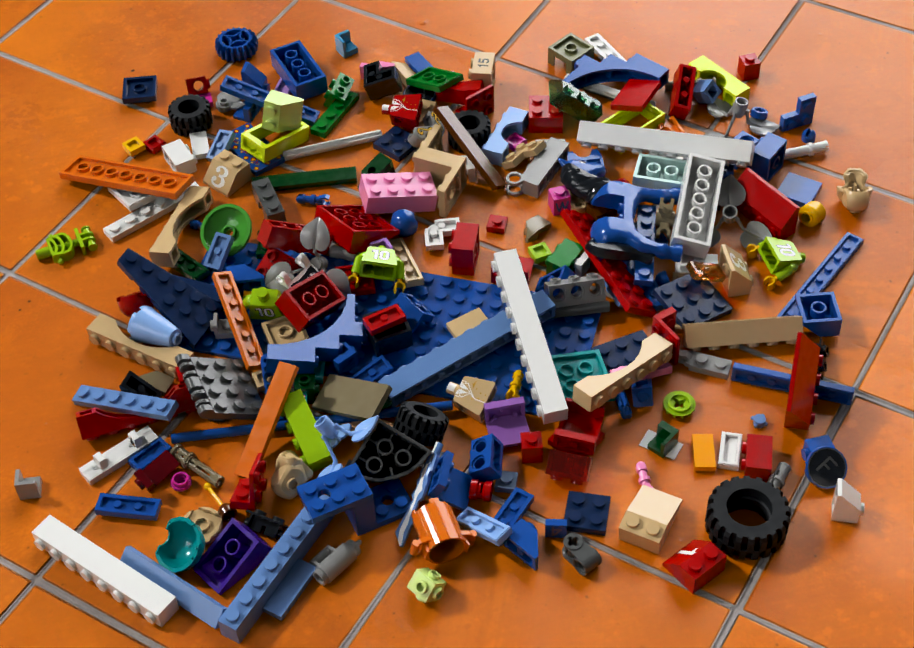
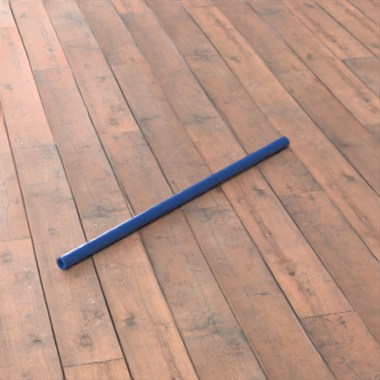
(246, 429)

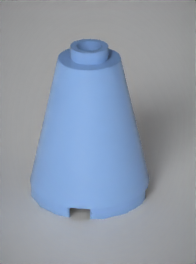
(152, 328)

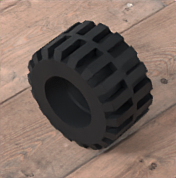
(190, 114)
(477, 126)
(421, 422)

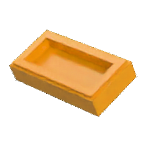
(703, 452)

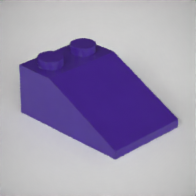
(231, 556)

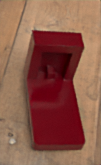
(156, 471)

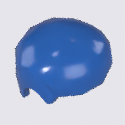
(405, 222)

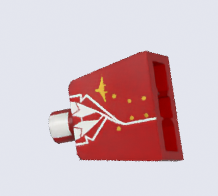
(404, 110)

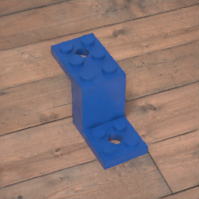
(352, 494)

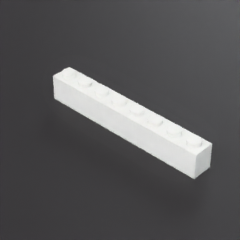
(105, 571)

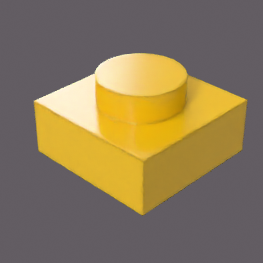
(133, 146)

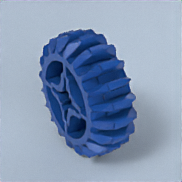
(236, 44)

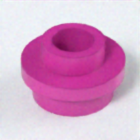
(180, 477)

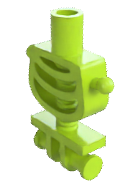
(60, 242)

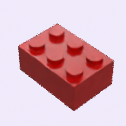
(310, 301)

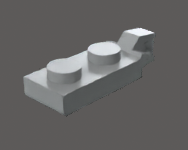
(705, 363)

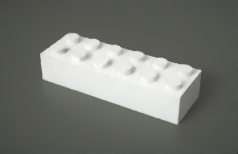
(697, 205)

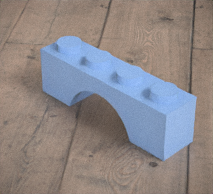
(512, 121)

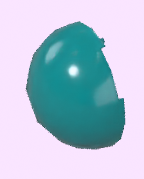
(183, 546)

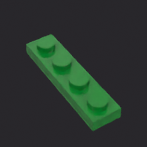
(333, 115)

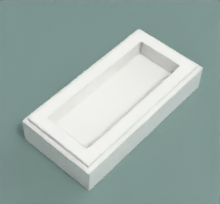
(199, 144)
(730, 451)

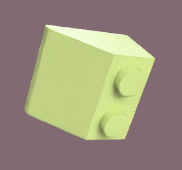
(282, 112)

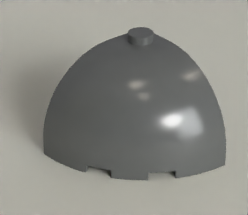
(388, 454)

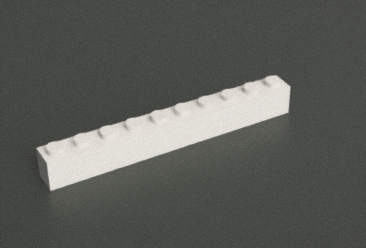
(664, 143)
(530, 337)

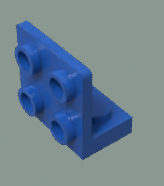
(450, 483)

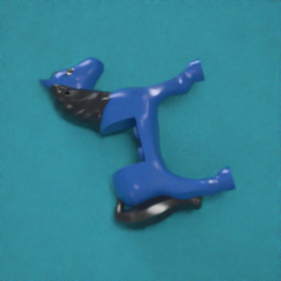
(616, 236)

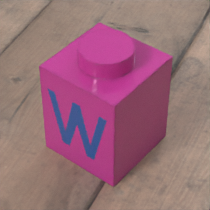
(559, 199)

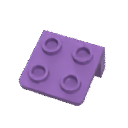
(506, 420)

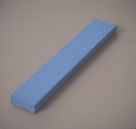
(187, 595)

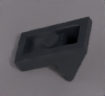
(134, 384)

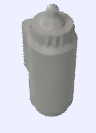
(332, 561)

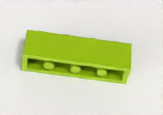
(306, 437)

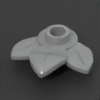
(226, 102)

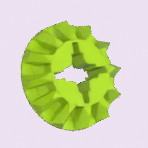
(679, 397)

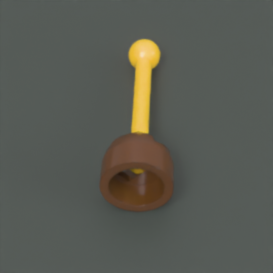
(224, 510)

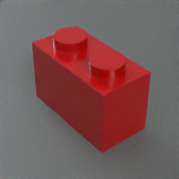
(757, 456)

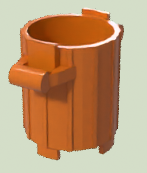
(439, 533)

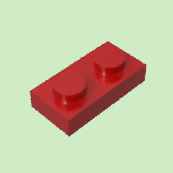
(384, 319)

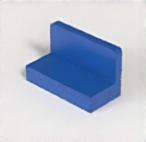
(247, 112)
(413, 309)

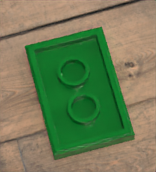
(434, 79)

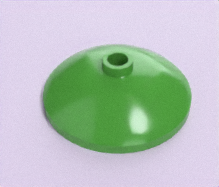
(227, 219)

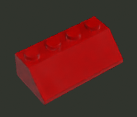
(768, 205)

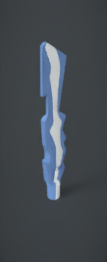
(419, 493)

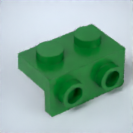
(339, 89)

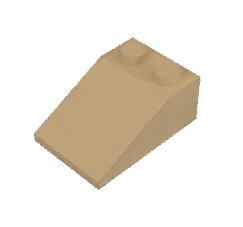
(649, 519)

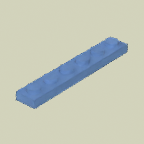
(125, 402)

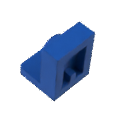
(346, 361)
(642, 393)

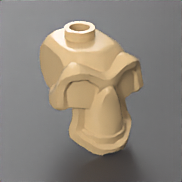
(854, 193)
(288, 474)

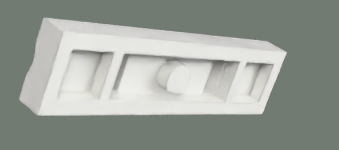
(117, 456)

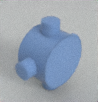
(759, 421)

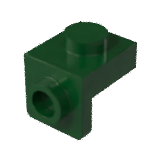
(307, 384)

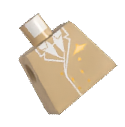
(472, 395)

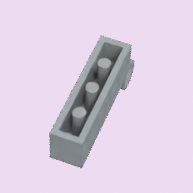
(540, 171)

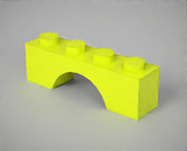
(731, 85)

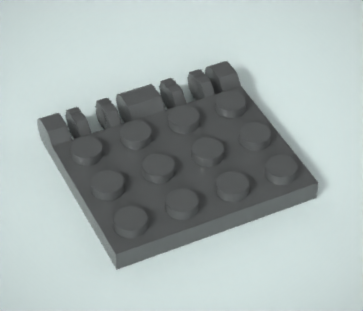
(220, 387)

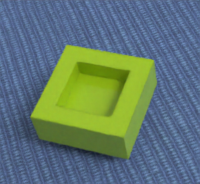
(539, 252)

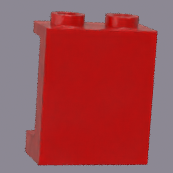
(580, 430)

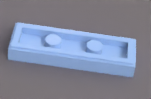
(484, 525)

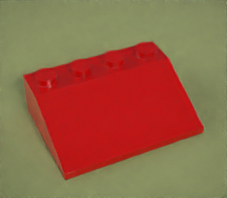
(353, 227)
(803, 383)

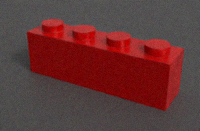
(284, 236)

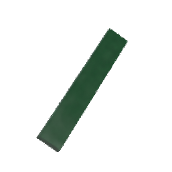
(311, 178)

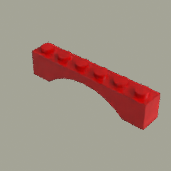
(97, 422)

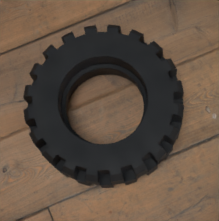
(742, 539)

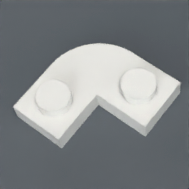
(435, 233)

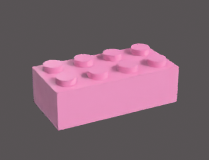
(397, 191)

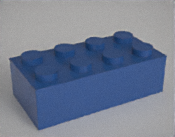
(298, 70)

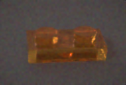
(705, 271)

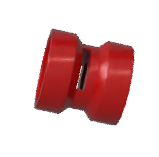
(476, 491)

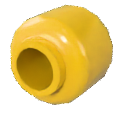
(812, 213)

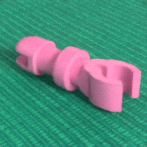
(644, 479)

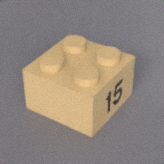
(483, 68)

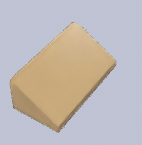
(404, 71)

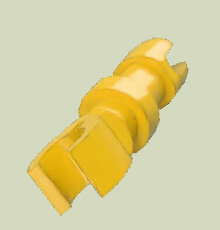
(515, 385)

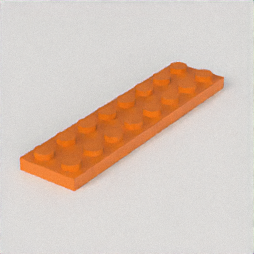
(127, 177)

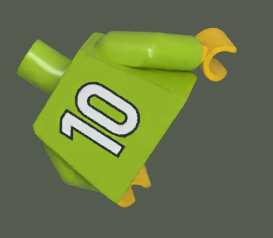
(779, 256)
(379, 264)
(262, 303)

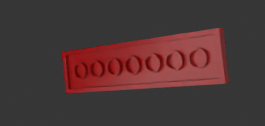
(613, 271)

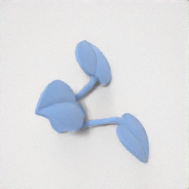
(334, 433)

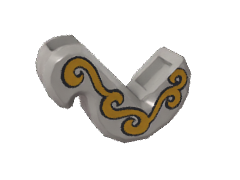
(420, 133)

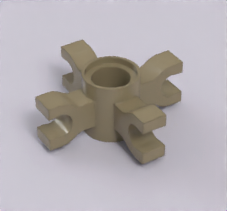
(665, 218)

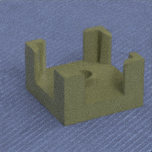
(569, 50)

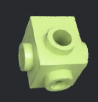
(427, 585)

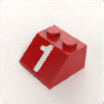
(696, 564)

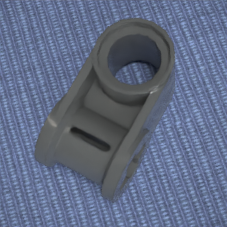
(580, 554)

